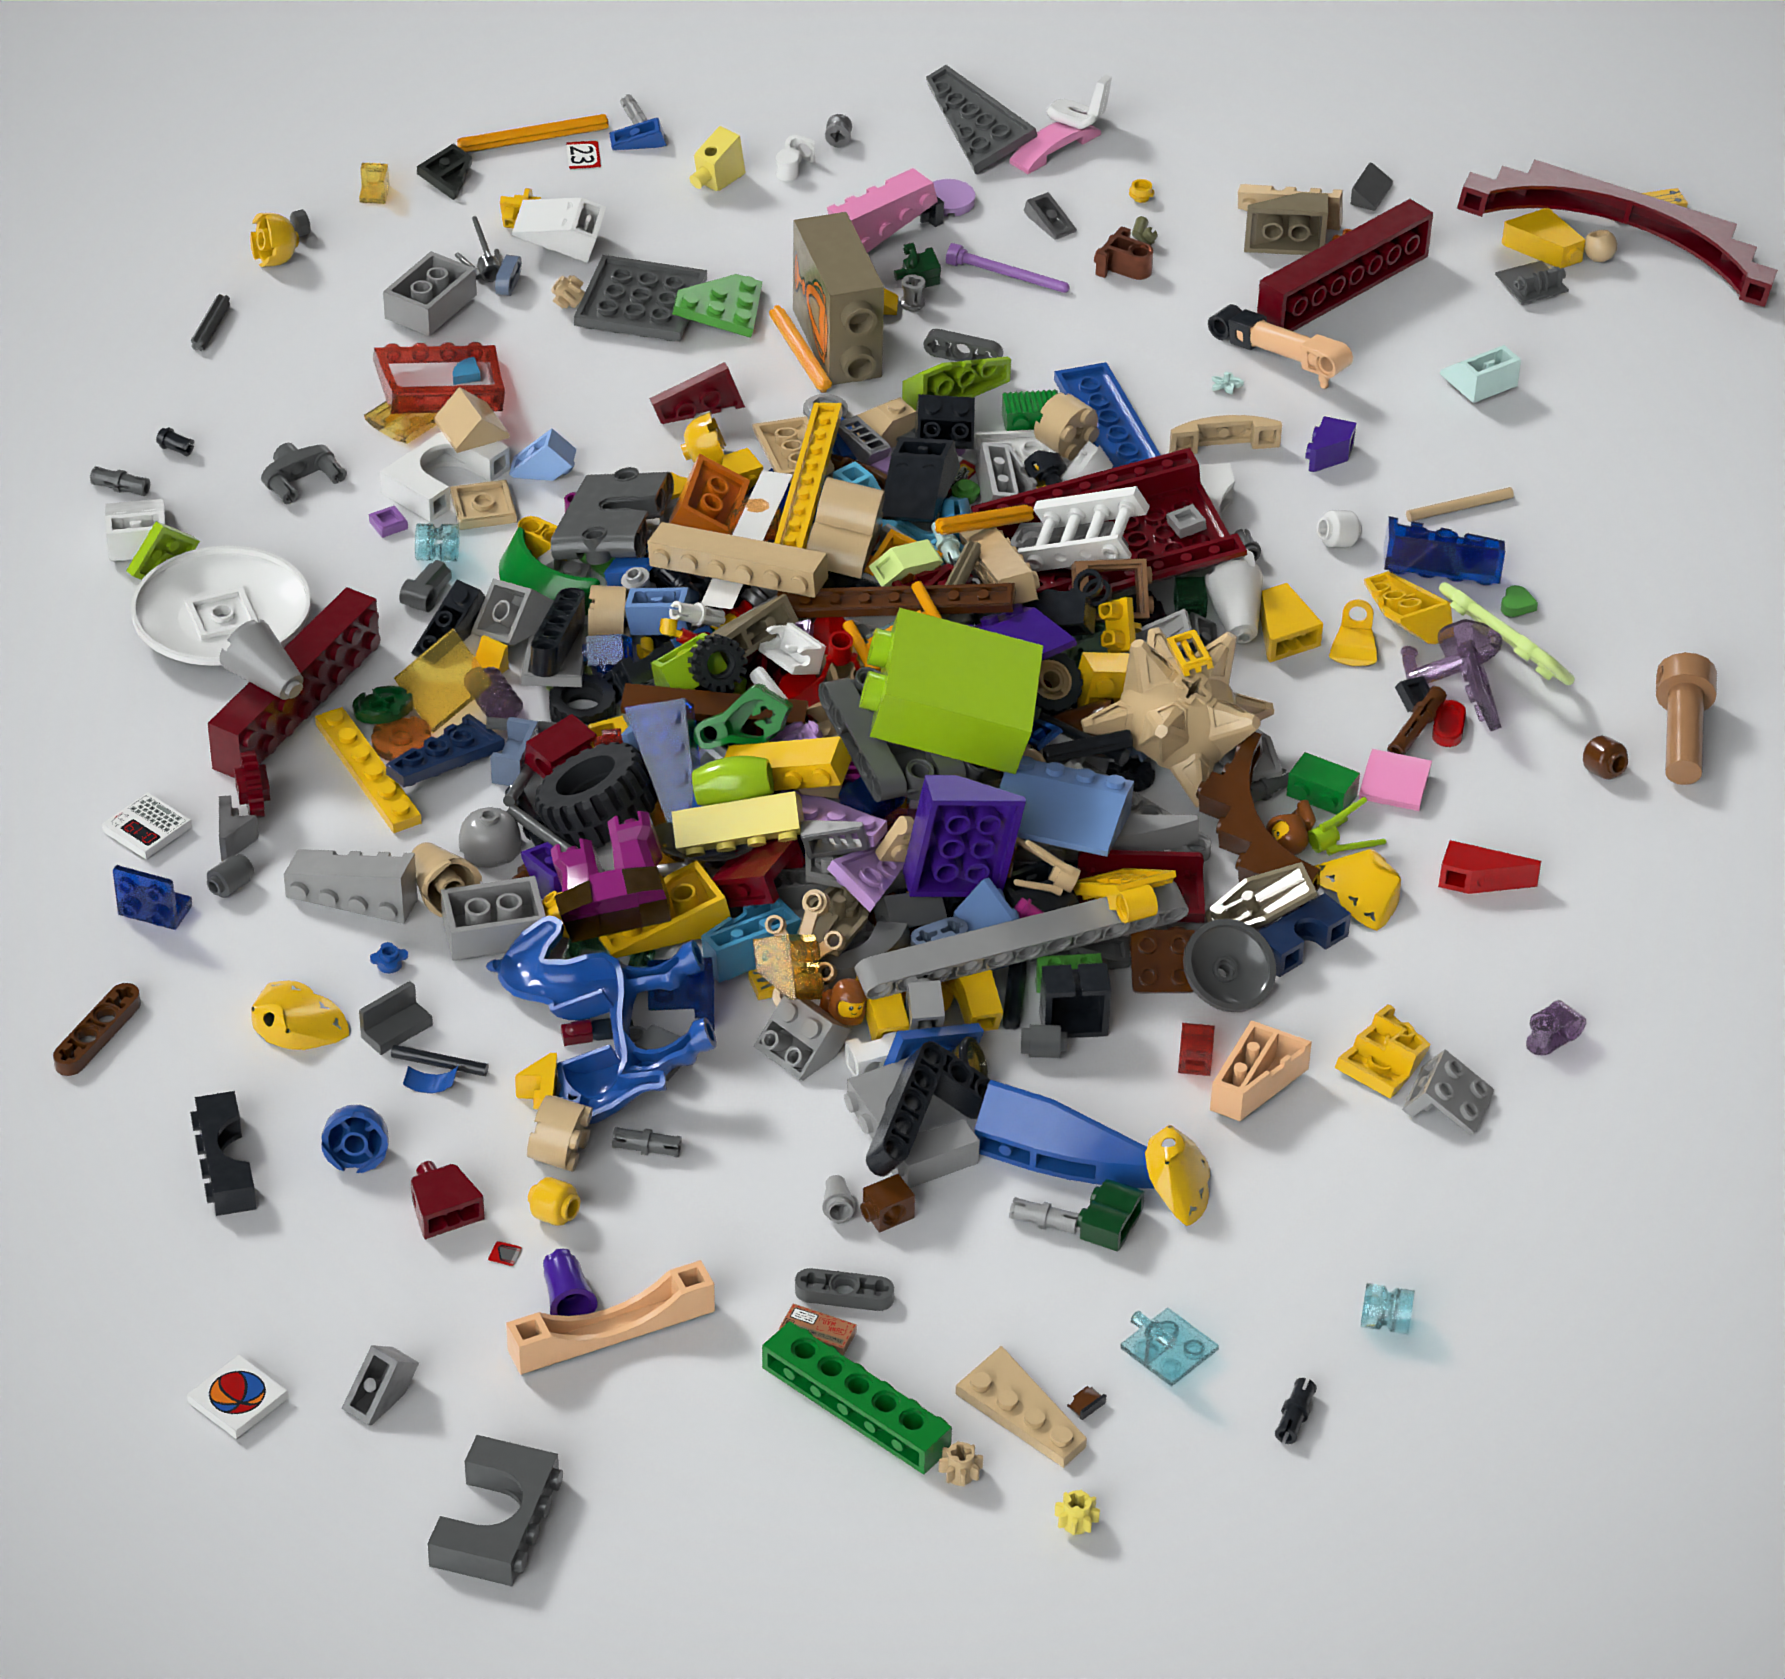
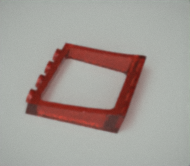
(432, 398)

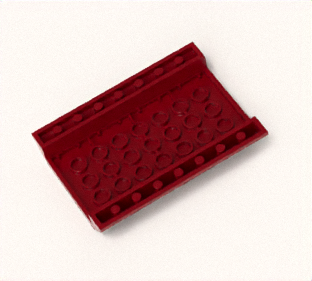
(1167, 485)

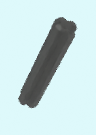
(210, 322)

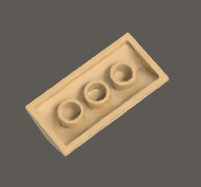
(783, 443)

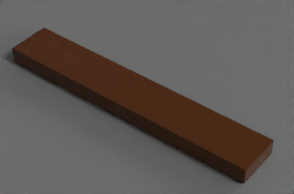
(705, 702)

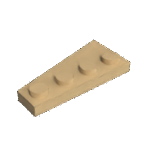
(1252, 194)

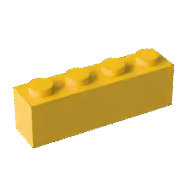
(801, 762)

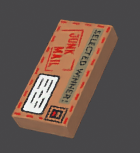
(824, 1327)

